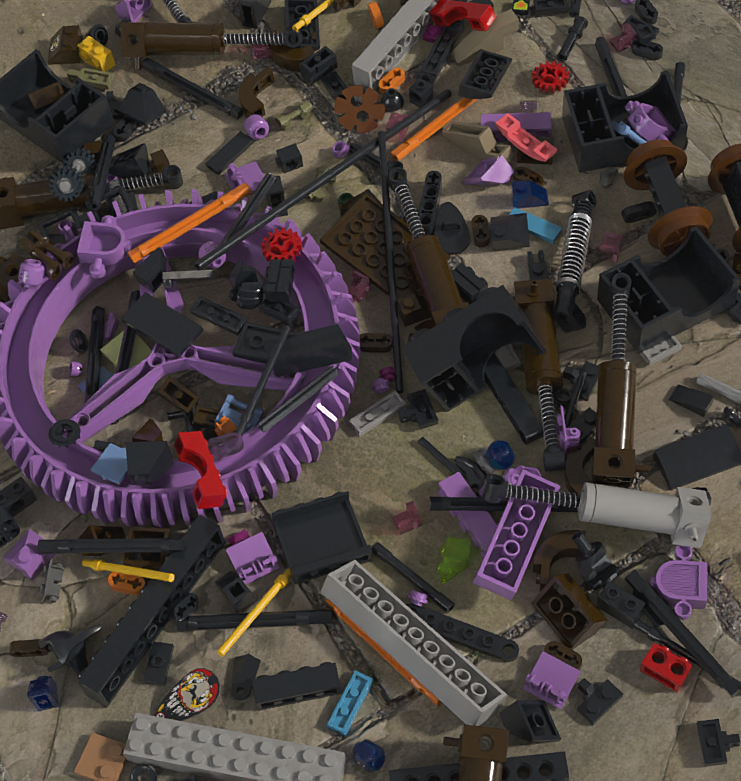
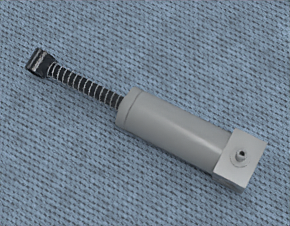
(681, 516)

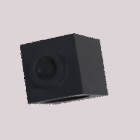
(420, 92)
(289, 158)

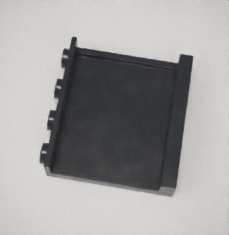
(320, 537)

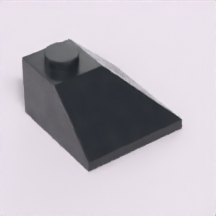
(141, 105)
(131, 163)
(509, 232)
(147, 461)
(530, 721)

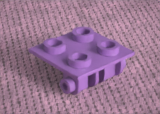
(248, 173)
(568, 436)
(252, 558)
(551, 680)

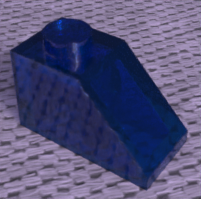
(528, 194)
(43, 693)

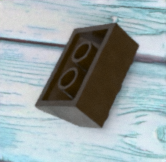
(568, 611)

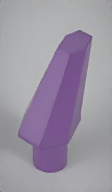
(110, 326)

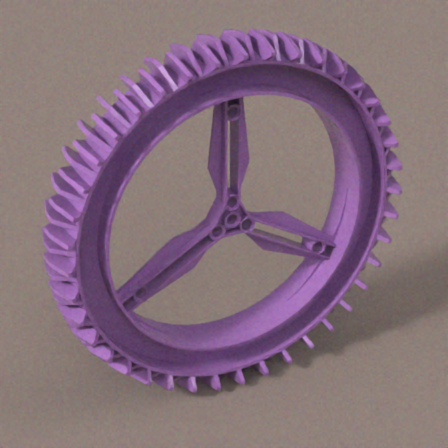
(65, 473)

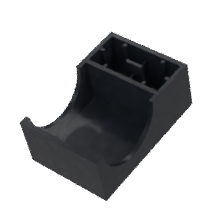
(592, 108)
(57, 127)
(672, 292)
(455, 352)

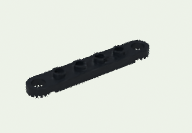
(440, 52)
(467, 634)

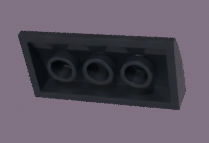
(292, 12)
(484, 75)
(311, 350)
(698, 457)

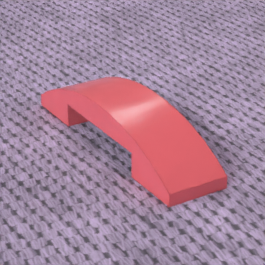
(523, 140)

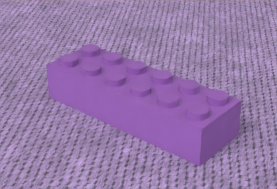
(514, 539)

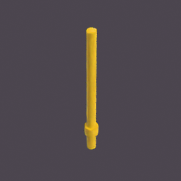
(306, 19)
(101, 565)
(279, 583)

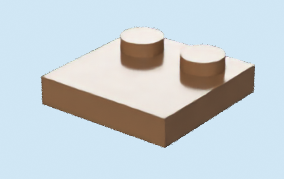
(101, 759)

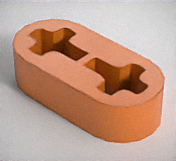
(376, 15)
(389, 80)
(126, 587)

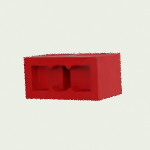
(662, 671)

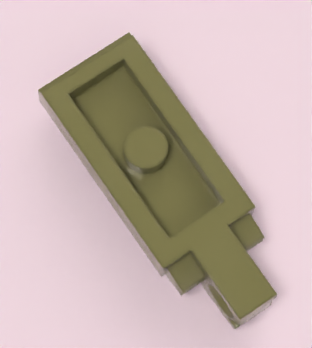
(93, 77)

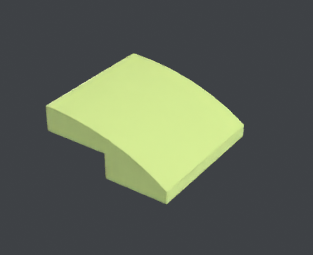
(139, 352)

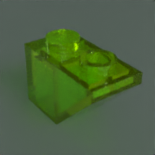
(455, 557)

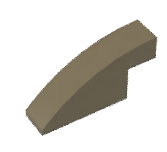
(491, 40)
(477, 141)

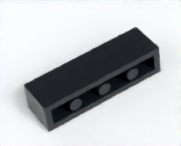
(296, 686)

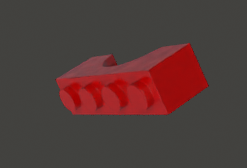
(449, 11)
(194, 450)

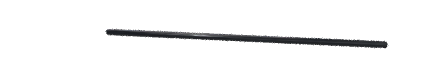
(317, 183)

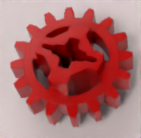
(550, 77)
(282, 245)

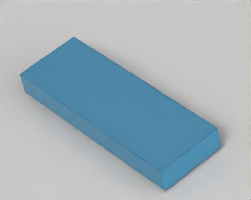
(539, 227)
(349, 703)

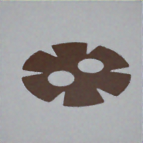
(369, 99)

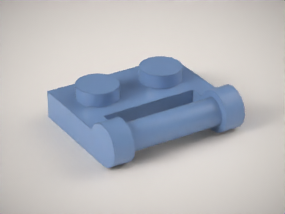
(624, 130)
(234, 415)

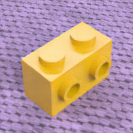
(96, 54)

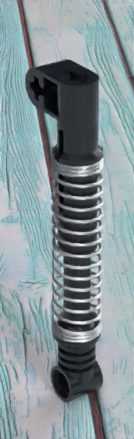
(573, 263)

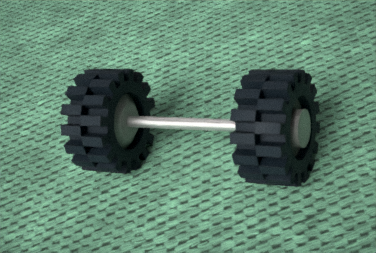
(67, 180)

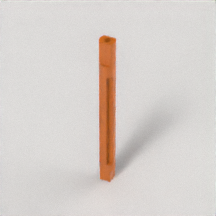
(415, 140)
(189, 222)
(408, 676)

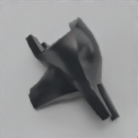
(69, 648)

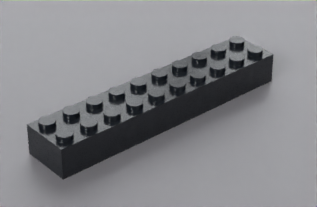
(148, 614)

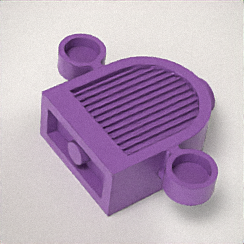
(649, 121)
(102, 245)
(682, 583)

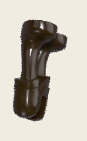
(39, 250)

